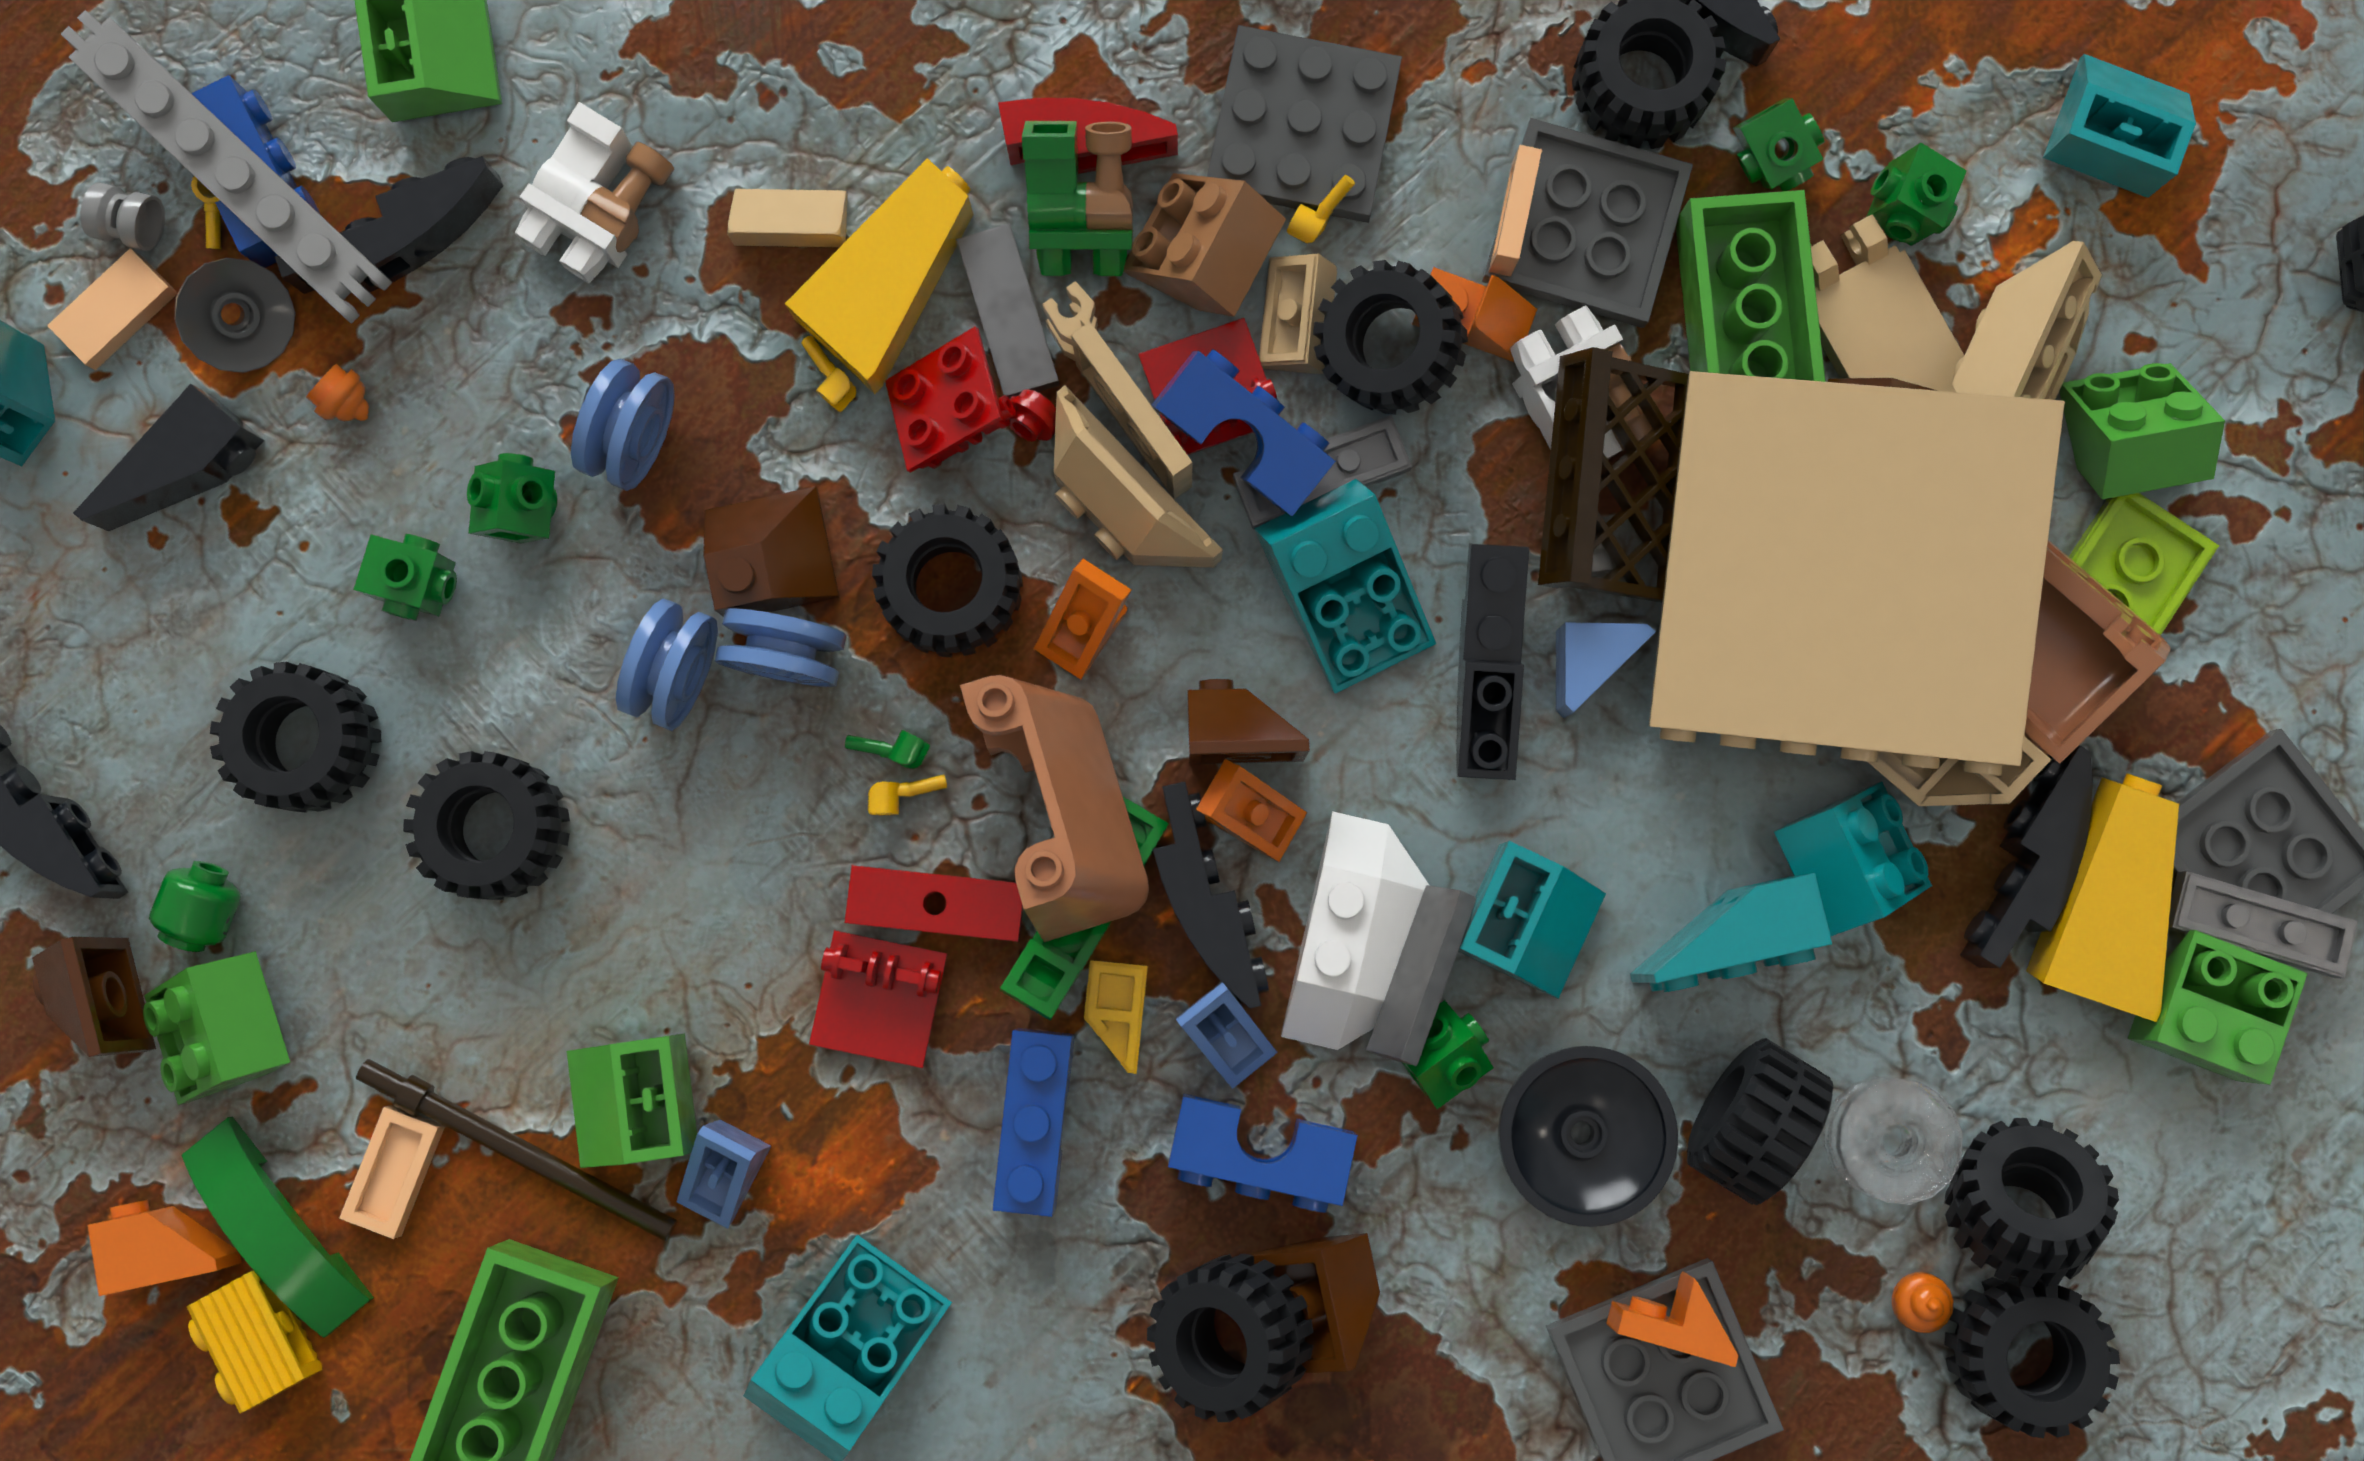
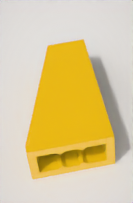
(884, 274)
(2118, 912)

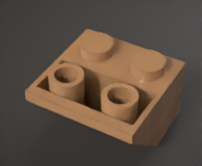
(1205, 242)

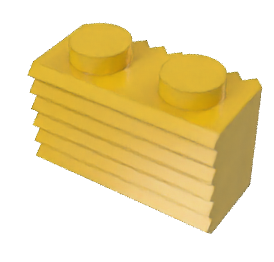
(251, 1341)

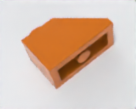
(153, 1248)

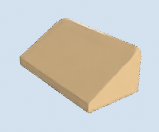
(788, 218)
(1291, 308)

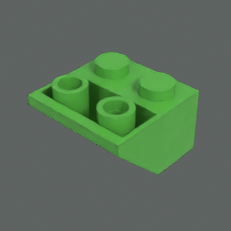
(427, 56)
(2141, 430)
(2223, 1009)
(215, 1027)
(632, 1101)

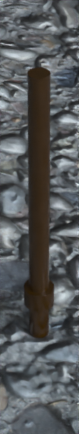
(418, 1098)

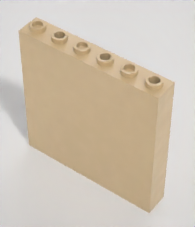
(1856, 569)

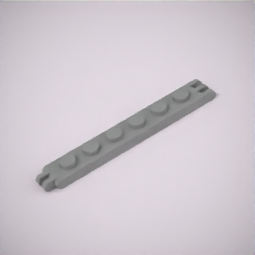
(224, 164)

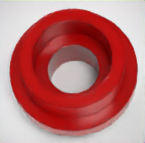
(1034, 416)

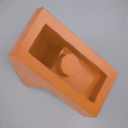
(1492, 313)
(1083, 619)
(1251, 810)
(1689, 1329)

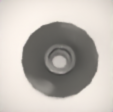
(264, 318)

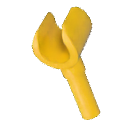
(212, 214)
(1308, 223)
(837, 387)
(884, 796)

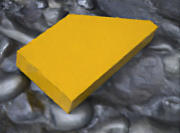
(1116, 1008)

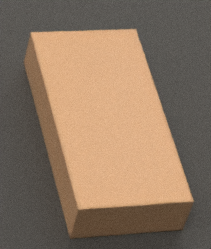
(1515, 210)
(112, 309)
(392, 1172)

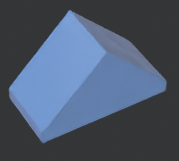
(1589, 656)
(1226, 1035)
(721, 1171)

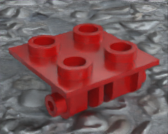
(1234, 344)
(946, 402)
(877, 998)

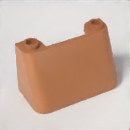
(2085, 657)
(1093, 862)

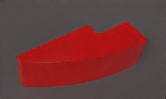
(1151, 135)

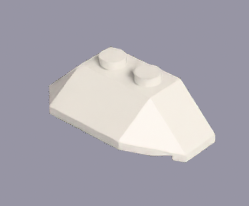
(1352, 932)

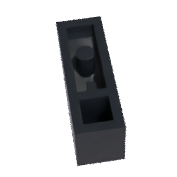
(180, 456)

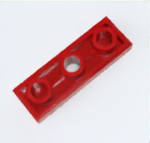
(900, 902)

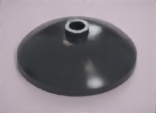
(1628, 1144)

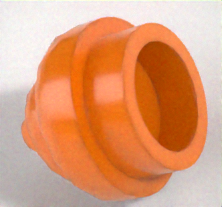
(344, 391)
(1922, 1302)

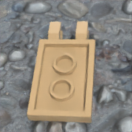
(1880, 314)
(1118, 391)

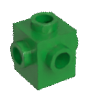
(1762, 132)
(1916, 195)
(511, 499)
(406, 576)
(1451, 1056)

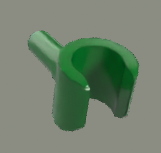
(906, 751)

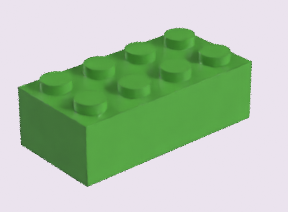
(1750, 286)
(516, 1358)

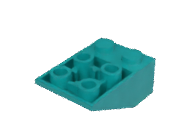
(1346, 584)
(1746, 924)
(846, 1349)

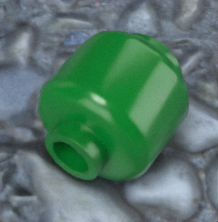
(195, 906)

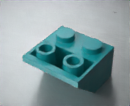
(2121, 127)
(24, 394)
(1858, 857)
(1530, 918)

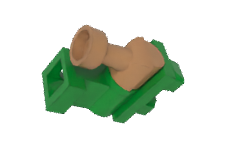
(1076, 213)

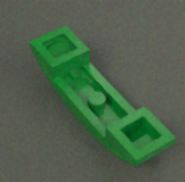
(1050, 968)
(270, 1232)

